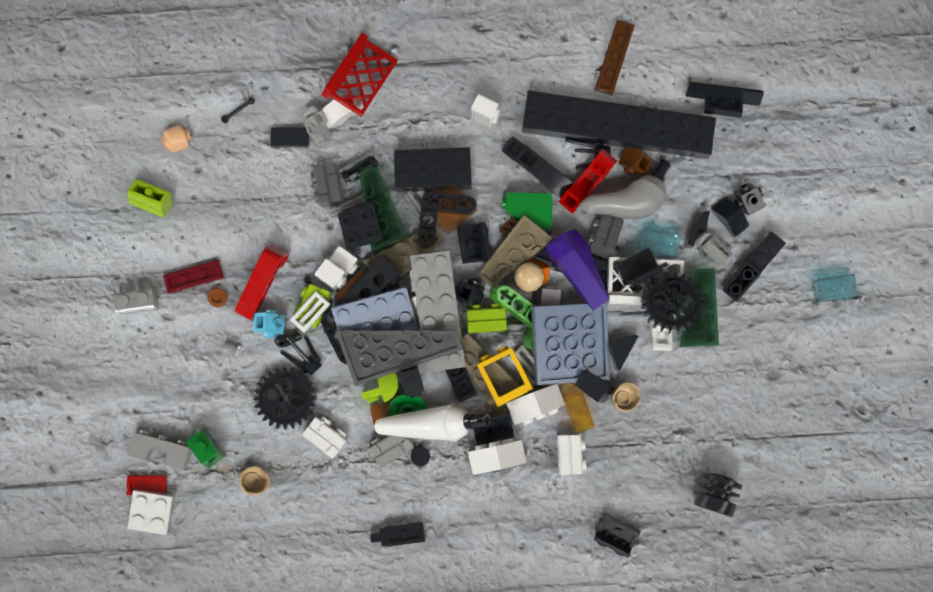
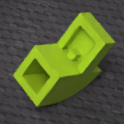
(388, 389)

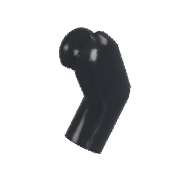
(281, 340)

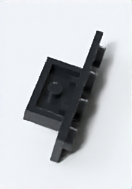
(724, 99)

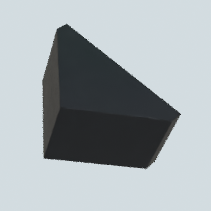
(730, 216)
(620, 350)
(594, 386)

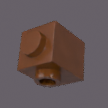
(635, 161)

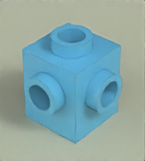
(269, 323)

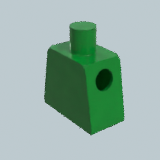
(205, 448)

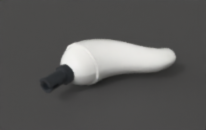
(435, 423)

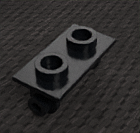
(352, 170)

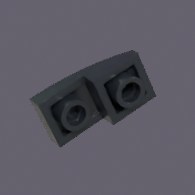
(461, 383)

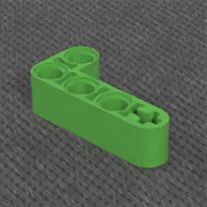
(520, 312)

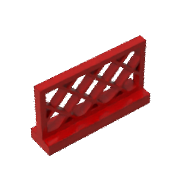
(345, 68)

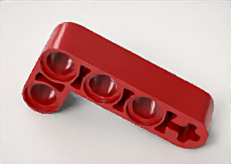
(260, 281)

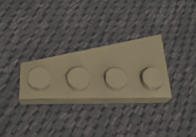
(517, 248)
(401, 252)
(500, 378)

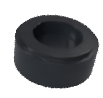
(420, 456)

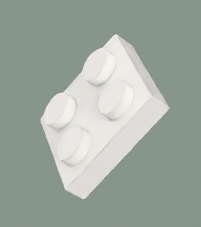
(150, 511)

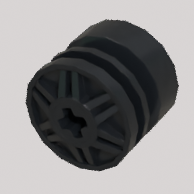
(718, 494)

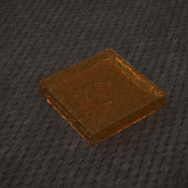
(447, 220)

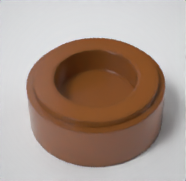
(217, 297)

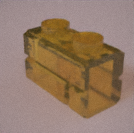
(578, 412)

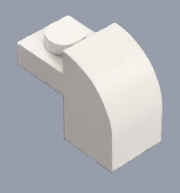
(338, 114)
(661, 340)

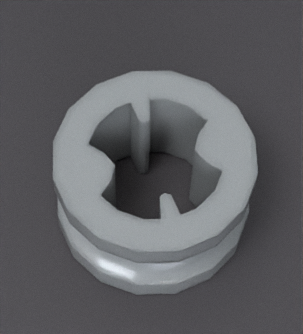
(515, 330)

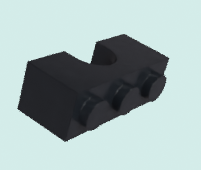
(411, 381)

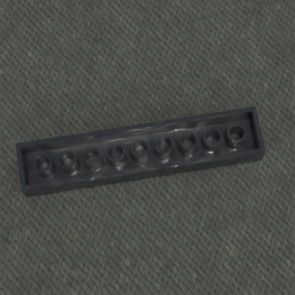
(618, 125)

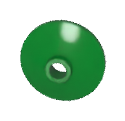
(397, 405)

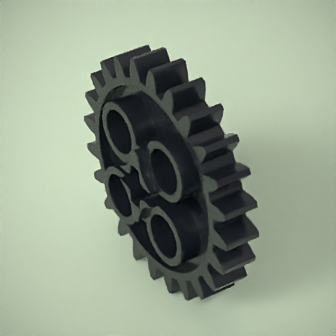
(658, 312)
(270, 407)

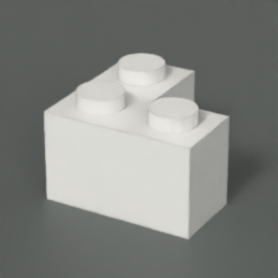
(337, 269)
(536, 405)
(497, 456)

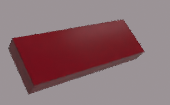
(193, 277)

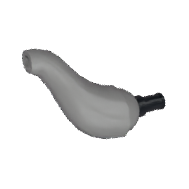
(634, 202)

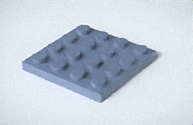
(377, 312)
(569, 342)

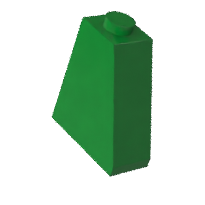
(533, 205)

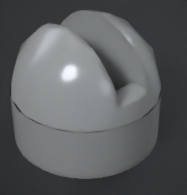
(229, 349)

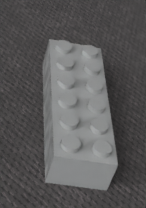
(437, 301)

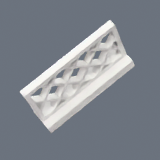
(630, 297)

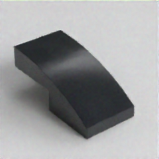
(699, 226)

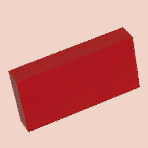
(150, 483)

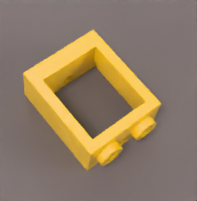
(514, 393)

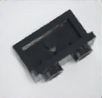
(474, 243)
(498, 430)
(616, 535)

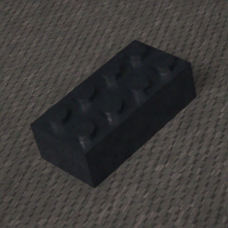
(432, 169)

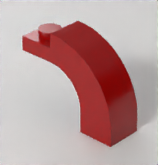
(588, 181)

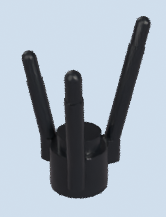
(597, 148)
(311, 364)

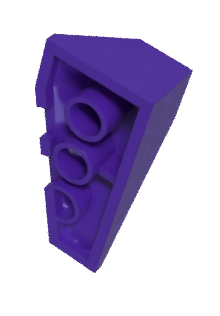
(576, 263)

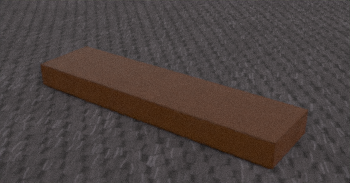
(614, 57)

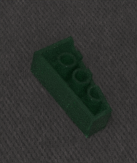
(377, 192)
(706, 330)

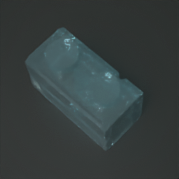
(659, 241)
(834, 288)

